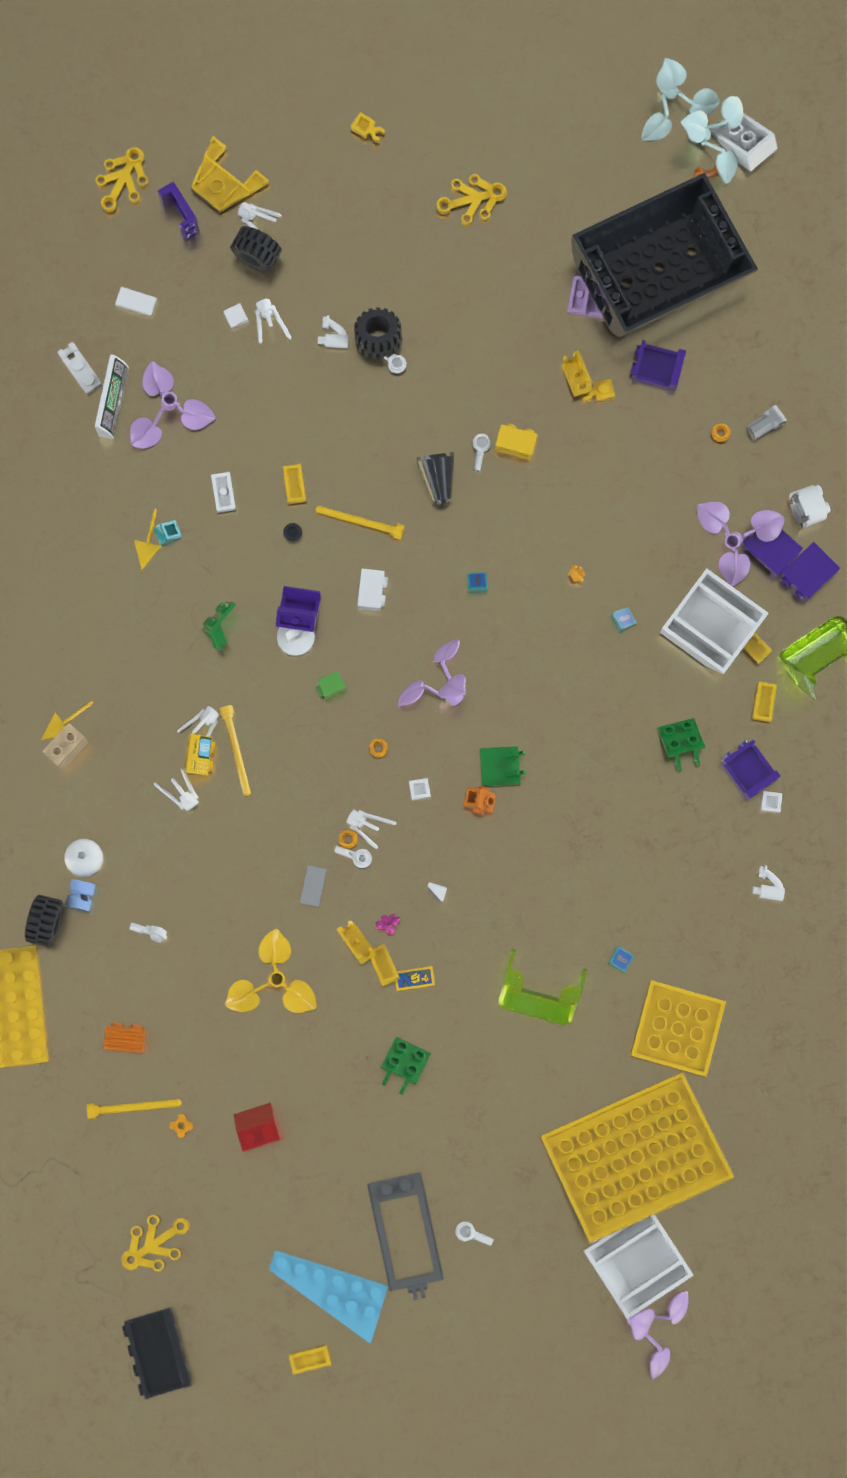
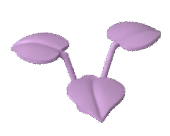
(160, 381)
(733, 565)
(451, 691)
(642, 1321)

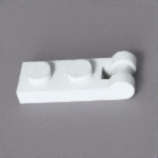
(80, 369)

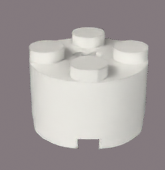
(809, 505)

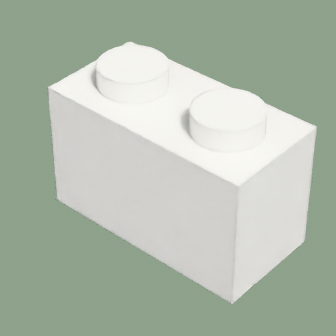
(371, 590)

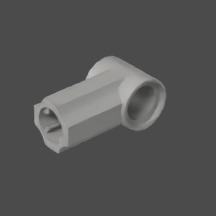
(770, 420)

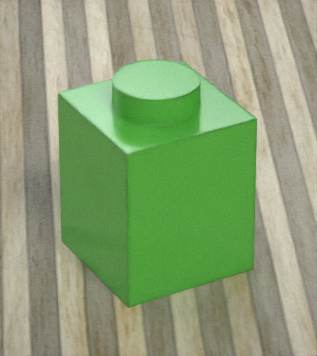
(330, 685)

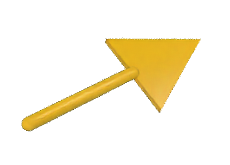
(145, 549)
(56, 724)

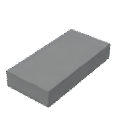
(313, 886)

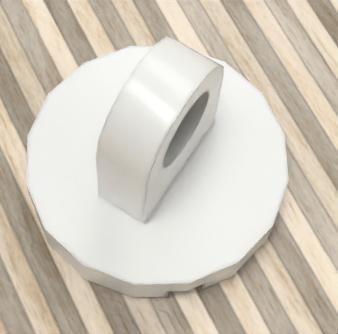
(295, 641)

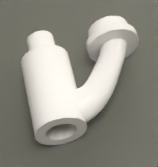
(333, 340)
(769, 892)

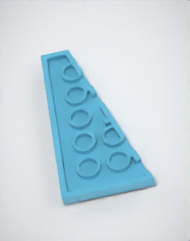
(344, 1296)

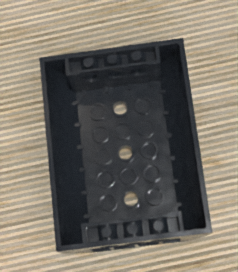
(660, 233)

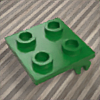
(213, 627)
(681, 738)
(501, 766)
(405, 1061)

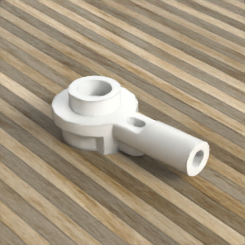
(396, 363)
(481, 444)
(361, 858)
(157, 933)
(466, 1232)

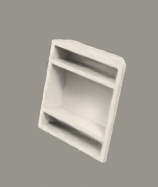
(713, 622)
(638, 1264)

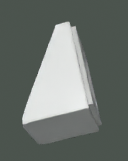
(437, 890)

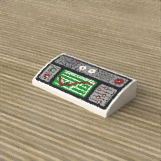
(111, 397)

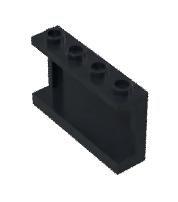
(157, 1353)

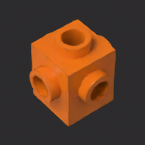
(480, 800)

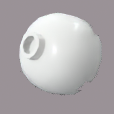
(83, 857)

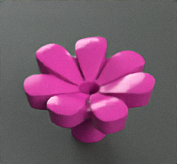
(388, 923)

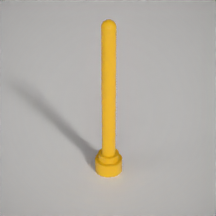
(394, 530)
(227, 714)
(95, 1110)

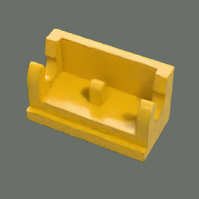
(577, 374)
(356, 942)

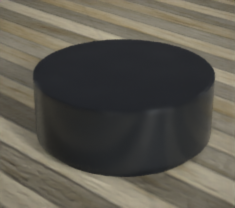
(292, 532)

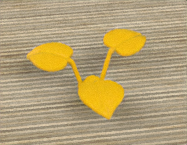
(299, 995)

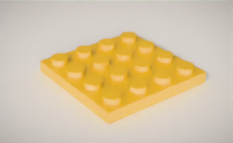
(678, 1028)

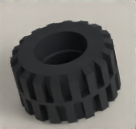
(256, 248)
(378, 345)
(43, 920)

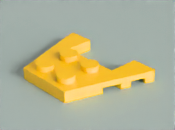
(219, 186)

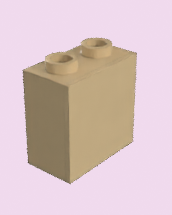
(65, 746)

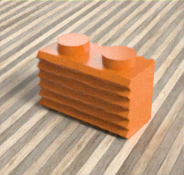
(124, 1039)

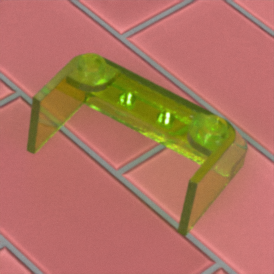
(815, 653)
(535, 1004)

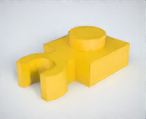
(365, 125)
(601, 391)

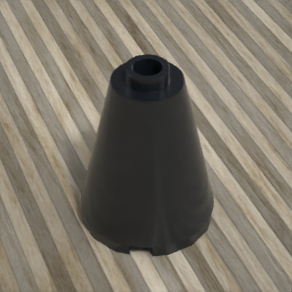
(438, 475)

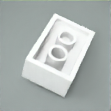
(748, 141)

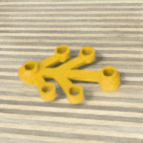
(123, 176)
(474, 198)
(151, 1245)

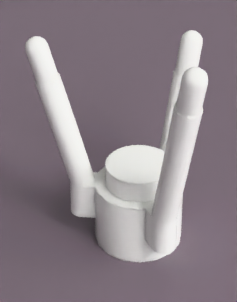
(249, 211)
(265, 310)
(208, 717)
(188, 800)
(357, 819)

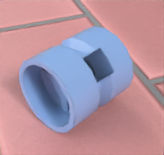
(80, 895)

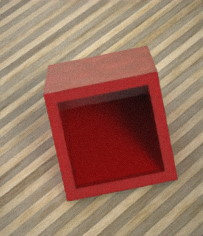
(257, 1127)

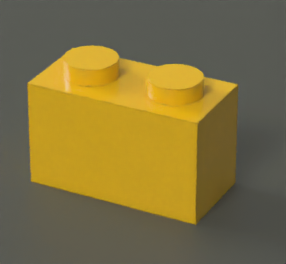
(516, 441)

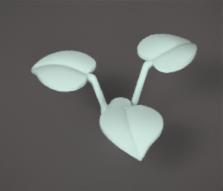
(670, 76)
(698, 131)

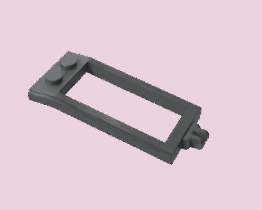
(395, 1189)

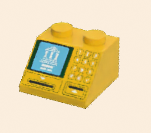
(198, 755)

